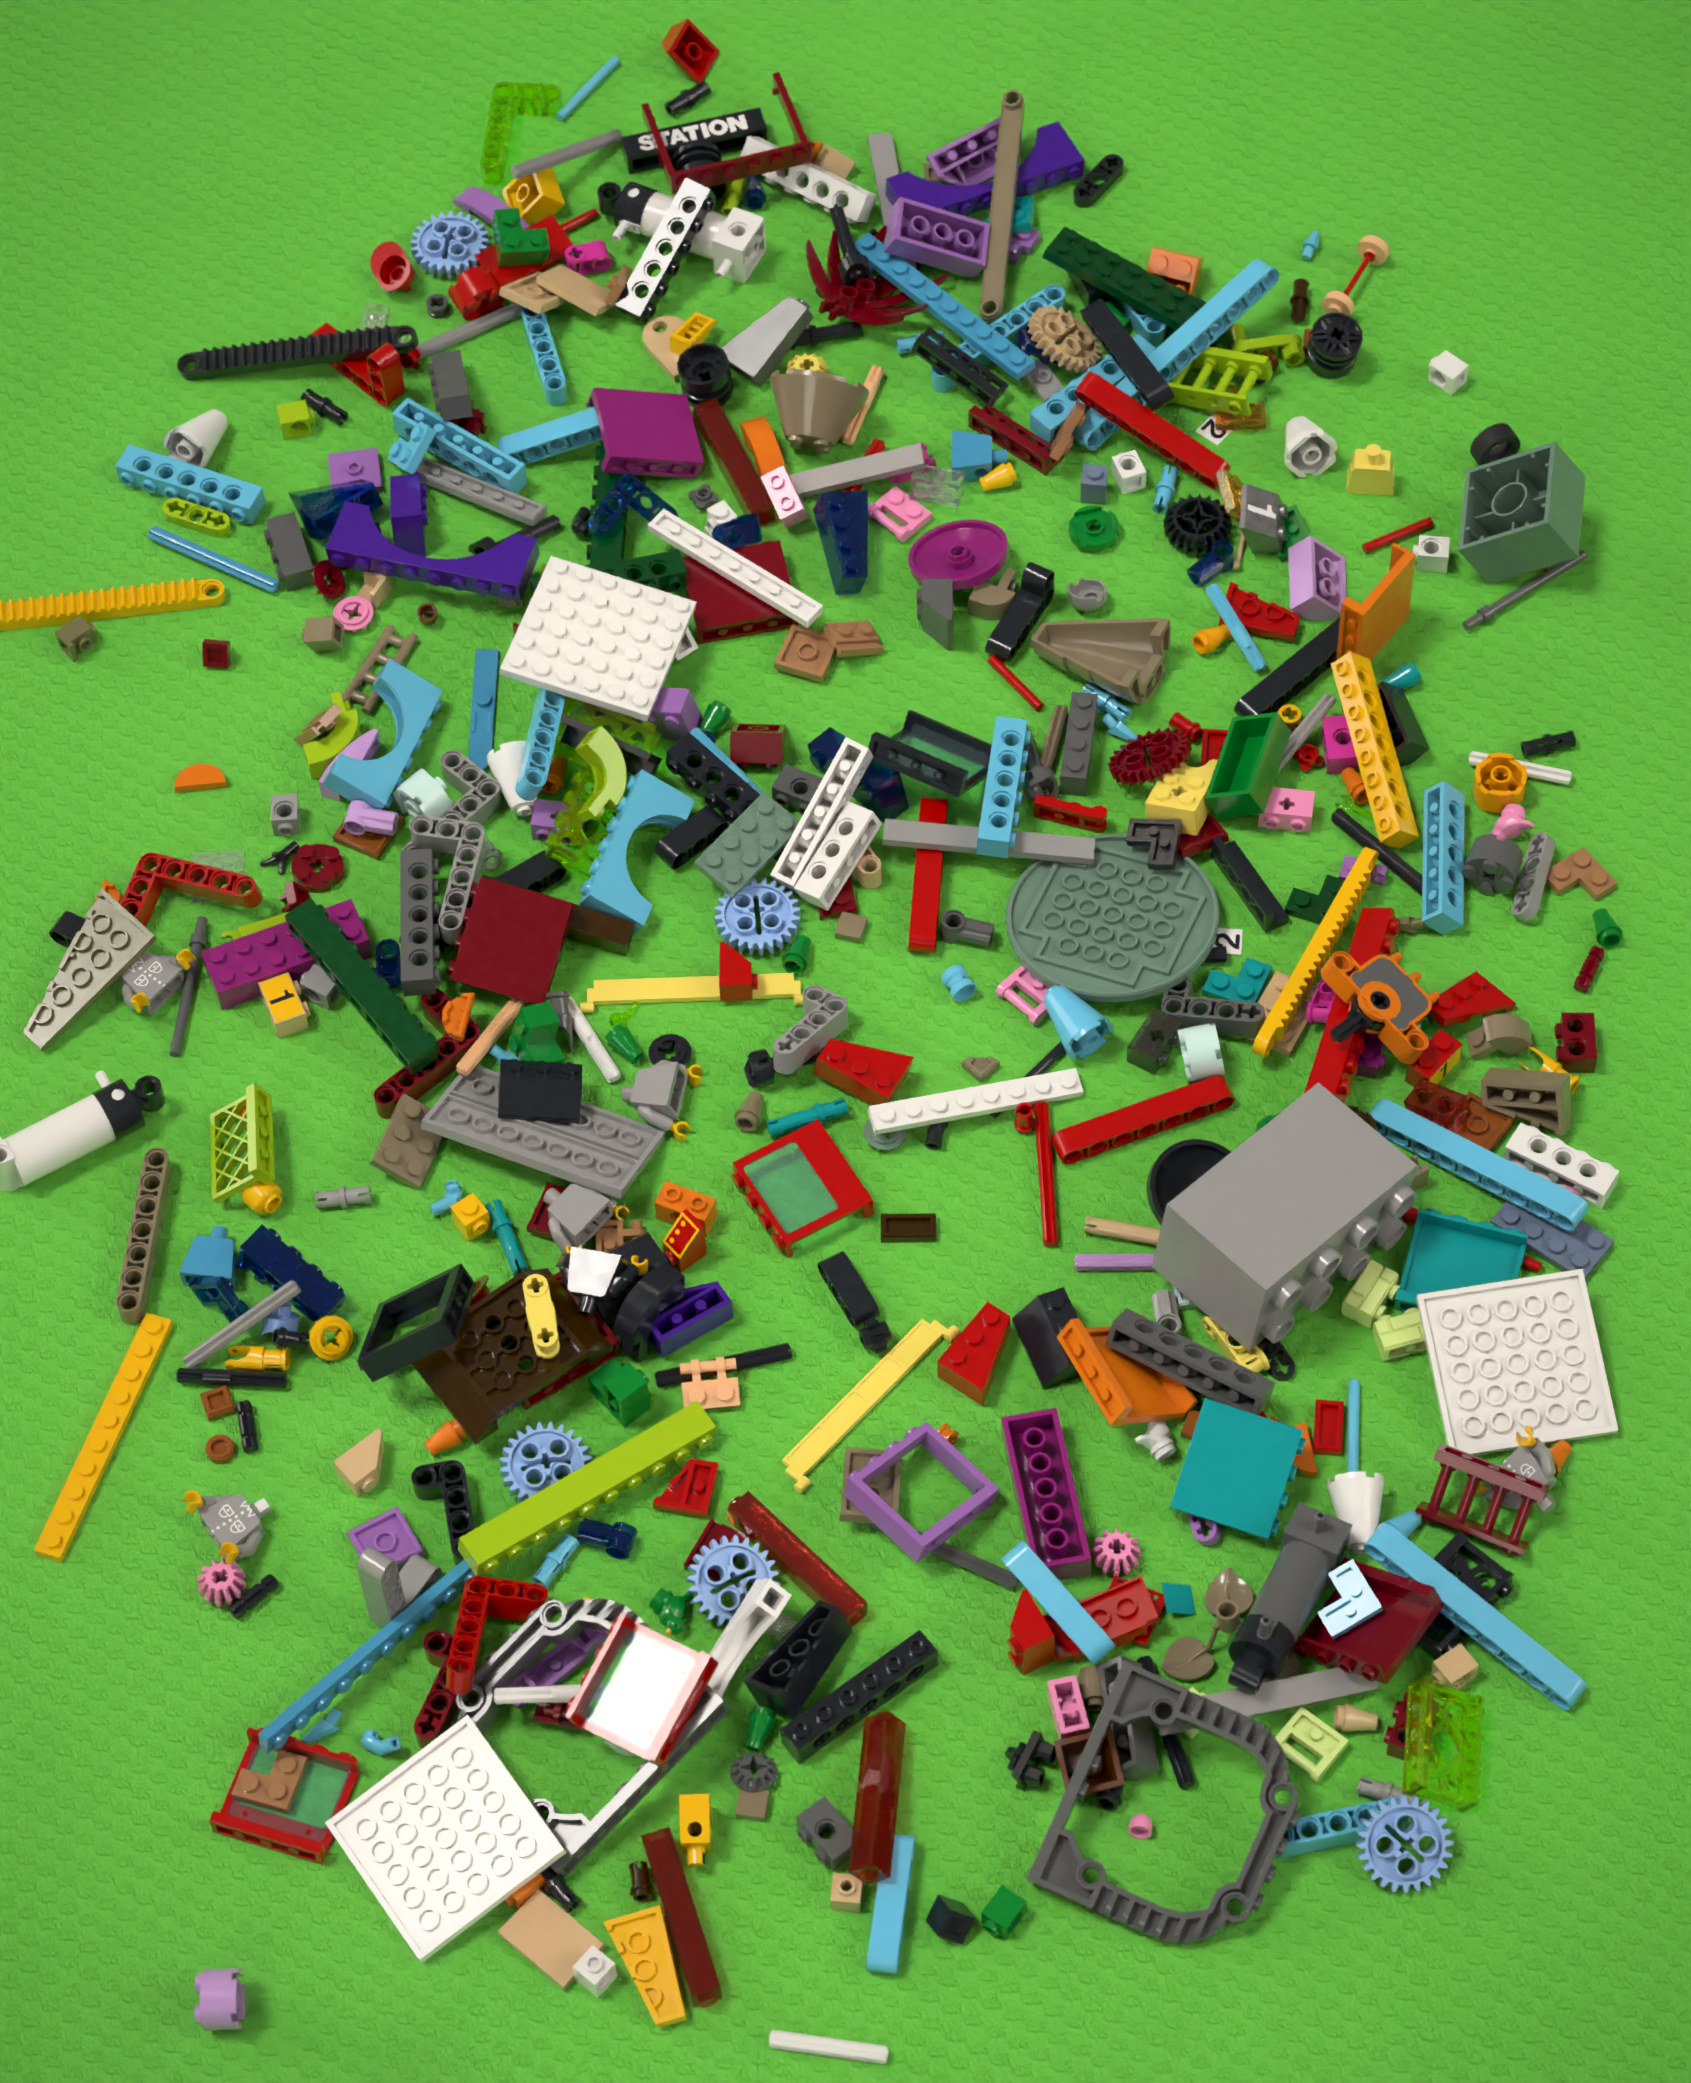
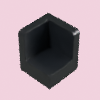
(950, 1919)

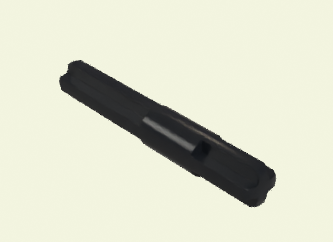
(228, 1377)

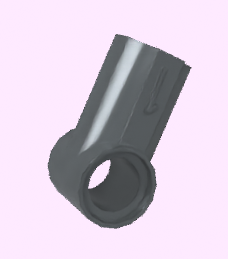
(966, 929)

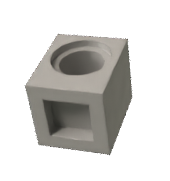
(282, 806)
(319, 988)

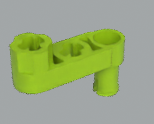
(1281, 346)

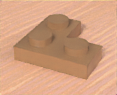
(1063, 440)
(1583, 870)
(272, 1790)

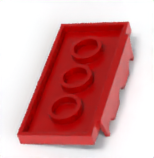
(557, 243)
(1120, 1613)

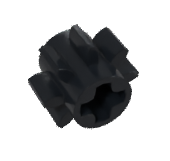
(875, 1335)

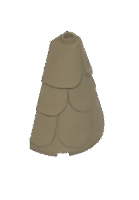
(1112, 654)

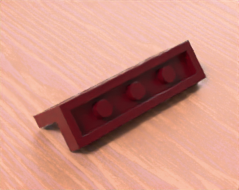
(1013, 438)

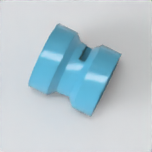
(956, 980)

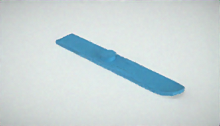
(483, 706)

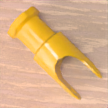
(1551, 1065)
(259, 1358)

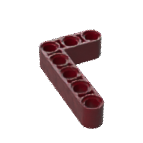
(440, 1068)

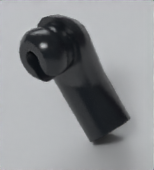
(579, 523)

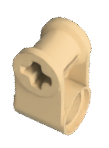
(868, 870)

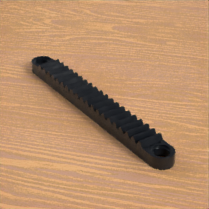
(294, 352)

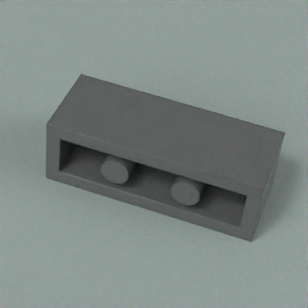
(289, 551)

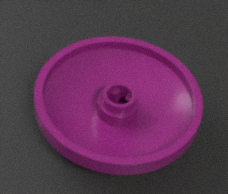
(959, 551)

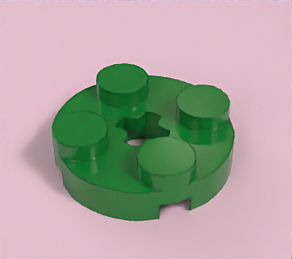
(1093, 541)

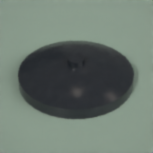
(1178, 1169)

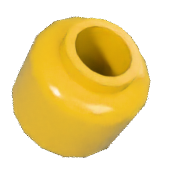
(262, 1197)

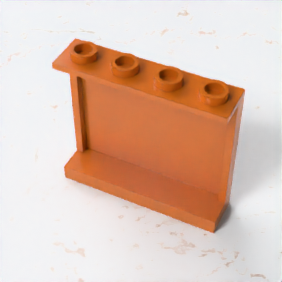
(1371, 624)
(1120, 1385)

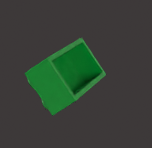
(1248, 765)

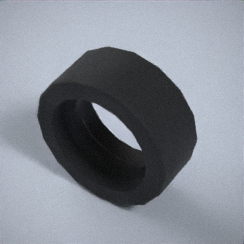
(1483, 446)

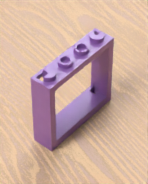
(890, 1522)

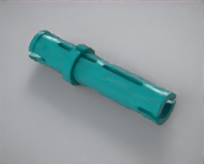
(802, 1118)
(503, 1229)

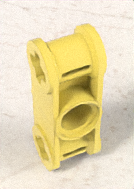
(541, 1316)
(1253, 1360)

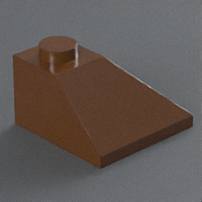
(1109, 1771)

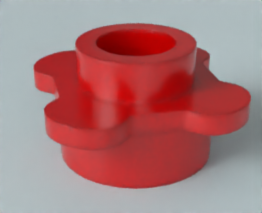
(410, 359)
(1308, 751)

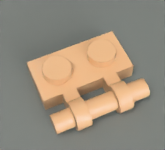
(710, 1393)

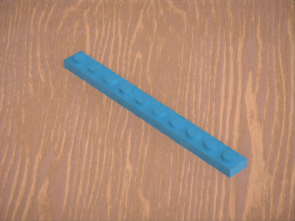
(945, 308)
(364, 1658)

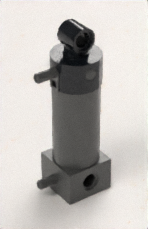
(1268, 1634)

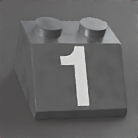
(1262, 519)

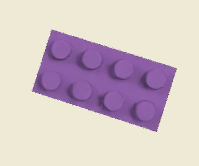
(937, 237)

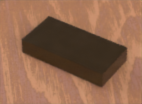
(908, 1228)

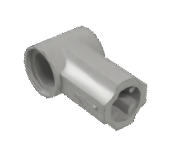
(1166, 1310)

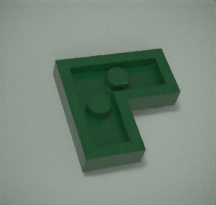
(1312, 906)

